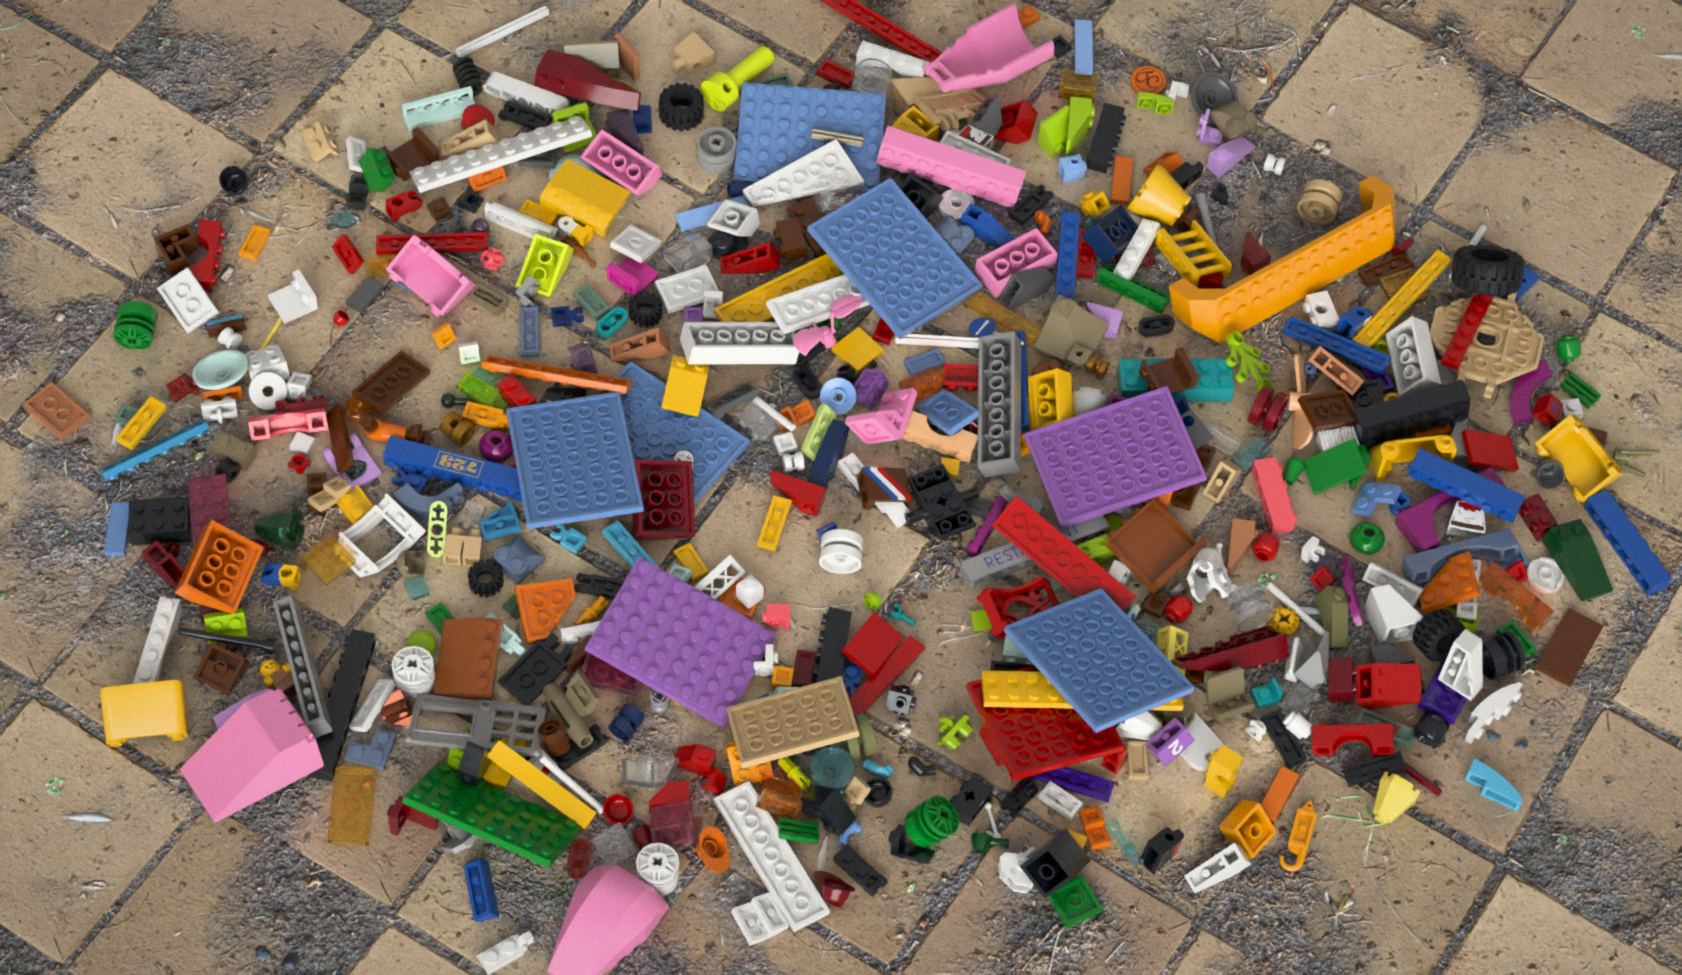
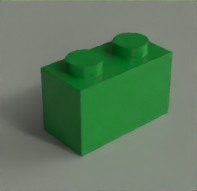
(377, 169)

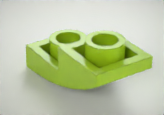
(1160, 103)

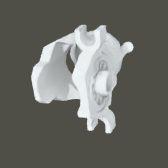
(1210, 562)

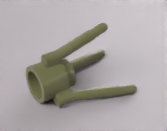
(1622, 456)

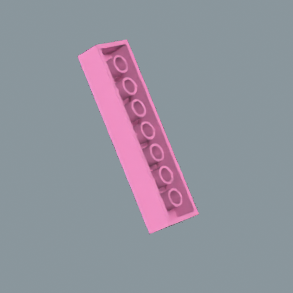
(950, 167)

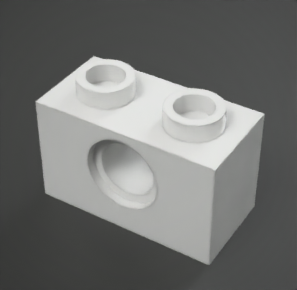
(1321, 311)

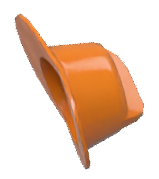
(713, 849)

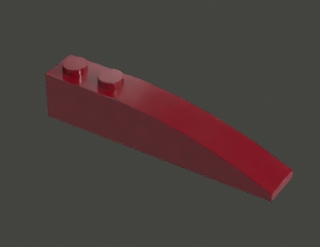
(580, 80)
(1243, 650)

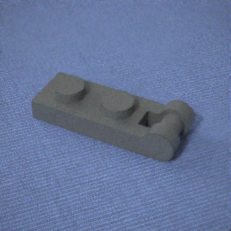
(731, 400)

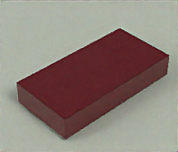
(803, 668)

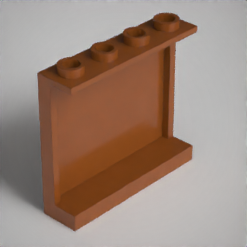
(1153, 544)

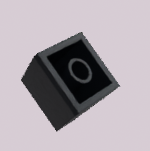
(1055, 863)

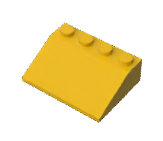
(584, 197)

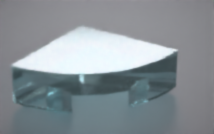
(343, 220)

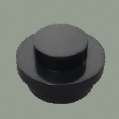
(845, 372)

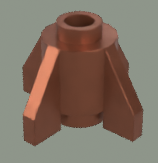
(397, 710)

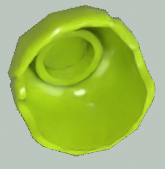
(422, 639)

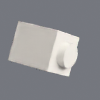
(749, 591)

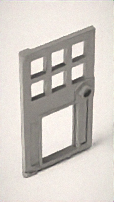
(482, 724)

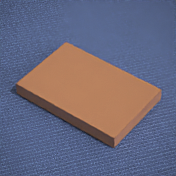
(56, 411)

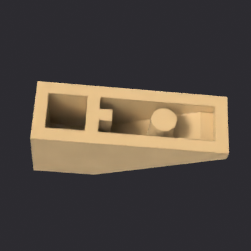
(470, 139)

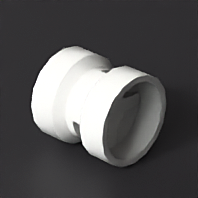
(1270, 163)
(793, 462)

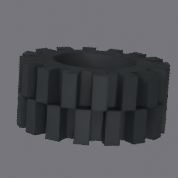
(645, 318)
(485, 568)

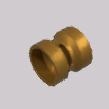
(1097, 366)

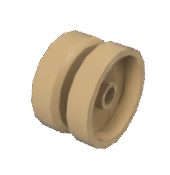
(1319, 201)

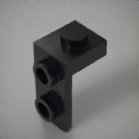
(908, 851)

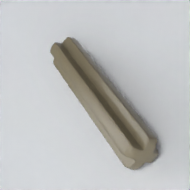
(842, 138)

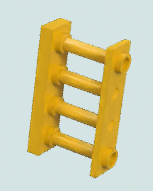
(1184, 264)

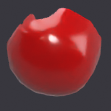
(618, 809)

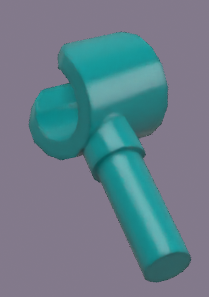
(897, 615)

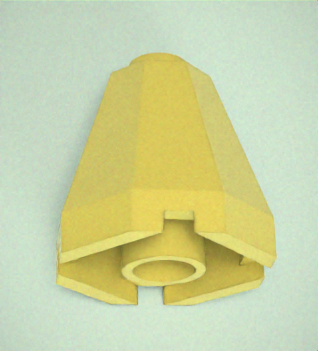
(1393, 798)

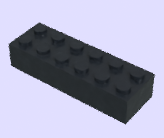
(1412, 413)

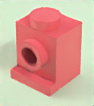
(777, 616)

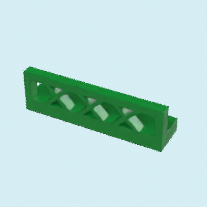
(1135, 289)

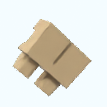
(469, 545)

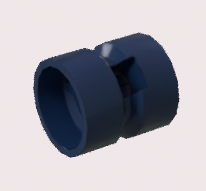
(624, 724)

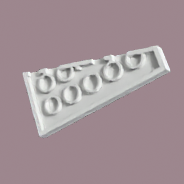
(815, 173)

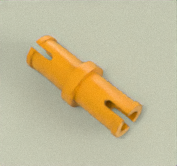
(591, 613)

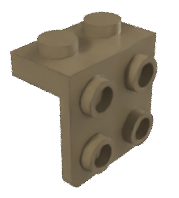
(1227, 694)

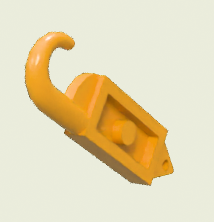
(1300, 836)

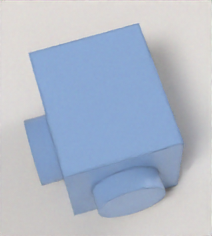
(1072, 168)

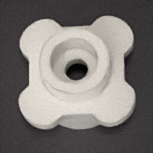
(1256, 729)

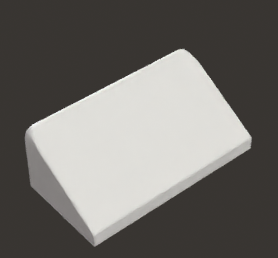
(1295, 654)

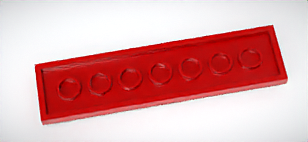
(1058, 554)

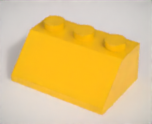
(1050, 398)

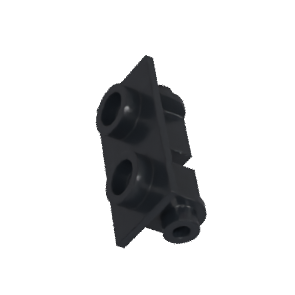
(1024, 793)

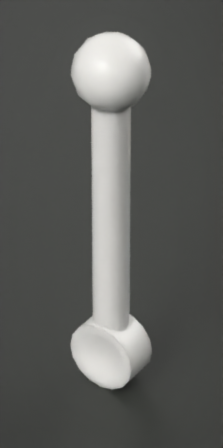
(988, 806)

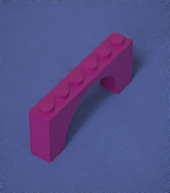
(1417, 521)

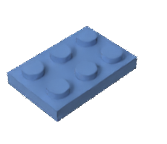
(947, 411)

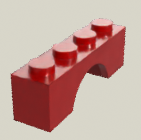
(209, 236)
(1329, 738)

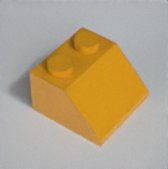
(1248, 827)

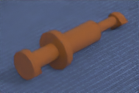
(578, 250)

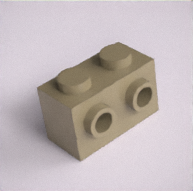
(237, 450)

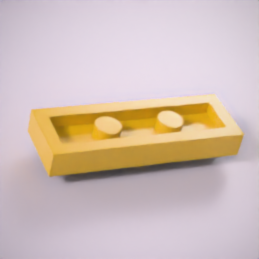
(141, 423)
(774, 523)

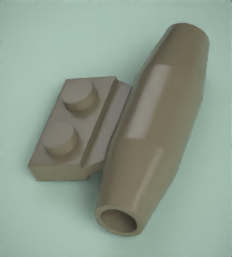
(573, 706)

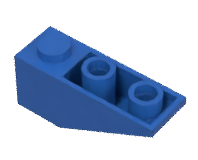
(986, 226)

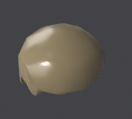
(410, 565)

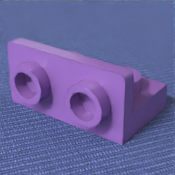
(870, 387)

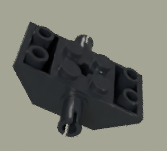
(940, 503)

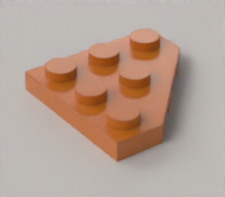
(1451, 585)
(543, 606)

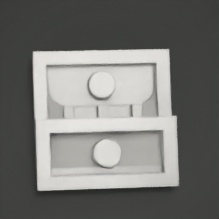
(760, 918)

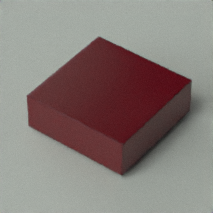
(1402, 246)

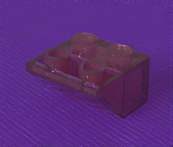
(673, 823)

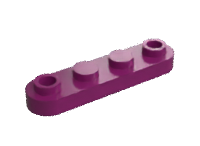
(984, 532)

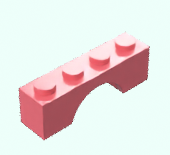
(273, 424)

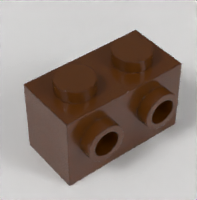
(791, 239)

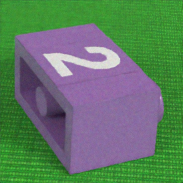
(1170, 742)

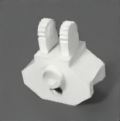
(1010, 869)

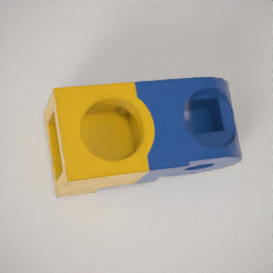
(282, 575)

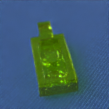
(481, 391)

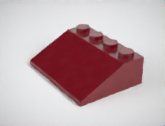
(666, 500)

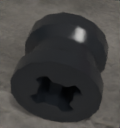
(226, 467)

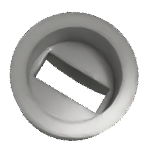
(1176, 589)

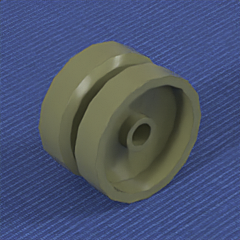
(865, 742)

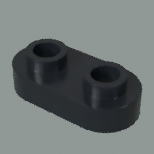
(1155, 326)
(807, 384)

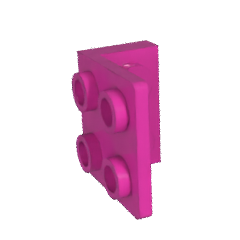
(631, 276)

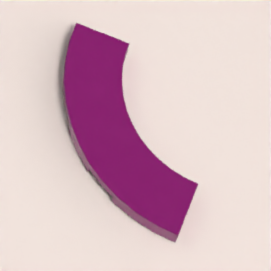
(1523, 390)
(1350, 588)

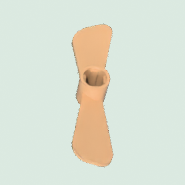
(1302, 428)

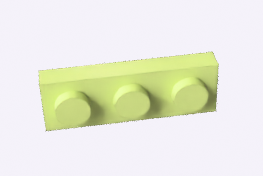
(817, 431)

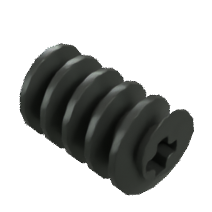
(467, 75)

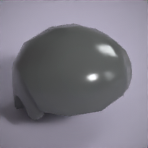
(1550, 473)

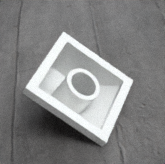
(735, 219)

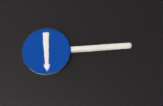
(983, 327)

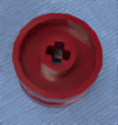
(1268, 409)

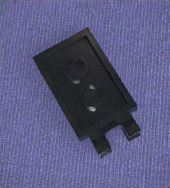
(536, 670)

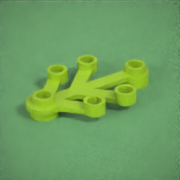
(1237, 344)

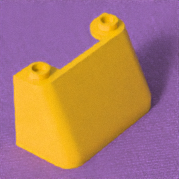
(1405, 451)
(1583, 457)
(144, 711)

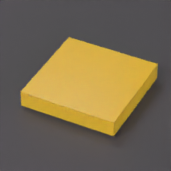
(857, 349)

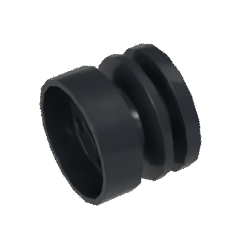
(1502, 655)

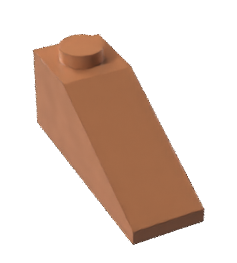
(641, 346)
(1335, 370)
(1240, 541)

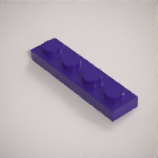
(1078, 782)

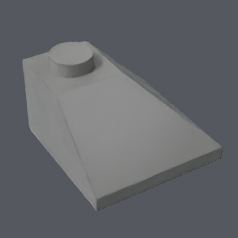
(1314, 662)

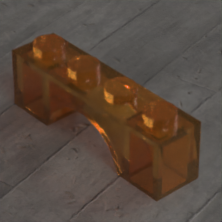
(1532, 610)

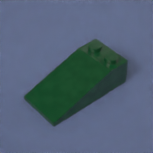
(1578, 559)

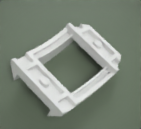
(398, 518)

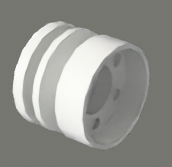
(413, 671)
(663, 877)

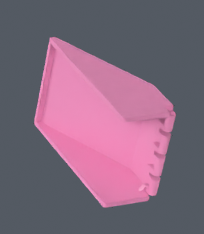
(252, 755)

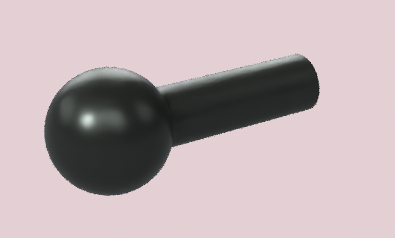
(449, 400)

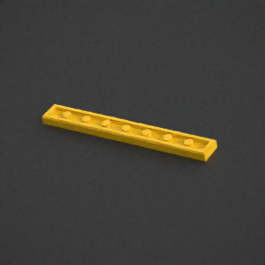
(1403, 299)

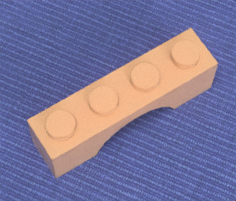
(960, 445)

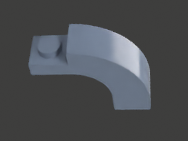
(419, 506)

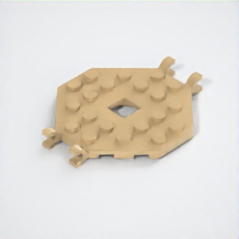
(1515, 347)

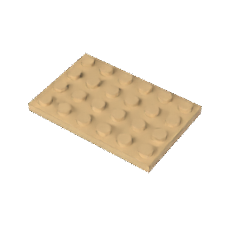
(792, 722)

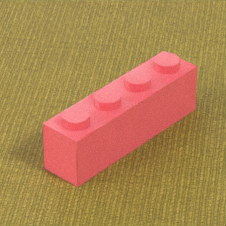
(1273, 495)

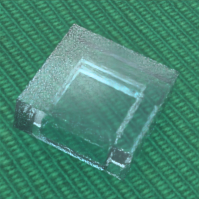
(416, 588)

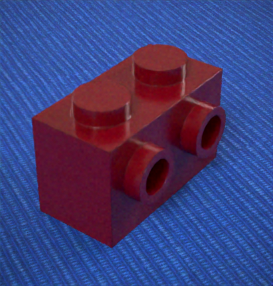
(1537, 516)
(1341, 680)

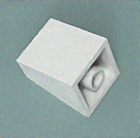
(1391, 615)

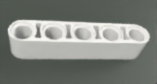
(524, 94)

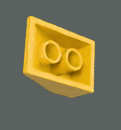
(685, 386)

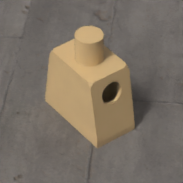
(692, 54)

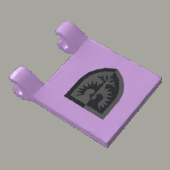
(361, 471)

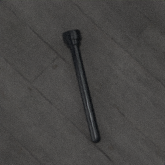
(265, 645)

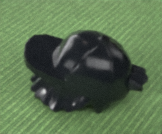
(1431, 730)

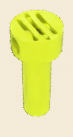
(722, 89)

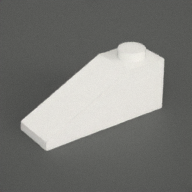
(1218, 868)

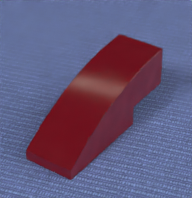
(163, 564)

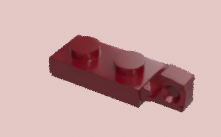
(301, 404)

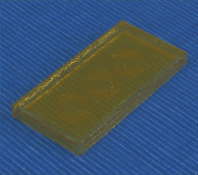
(352, 805)

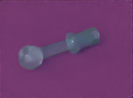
(1113, 827)

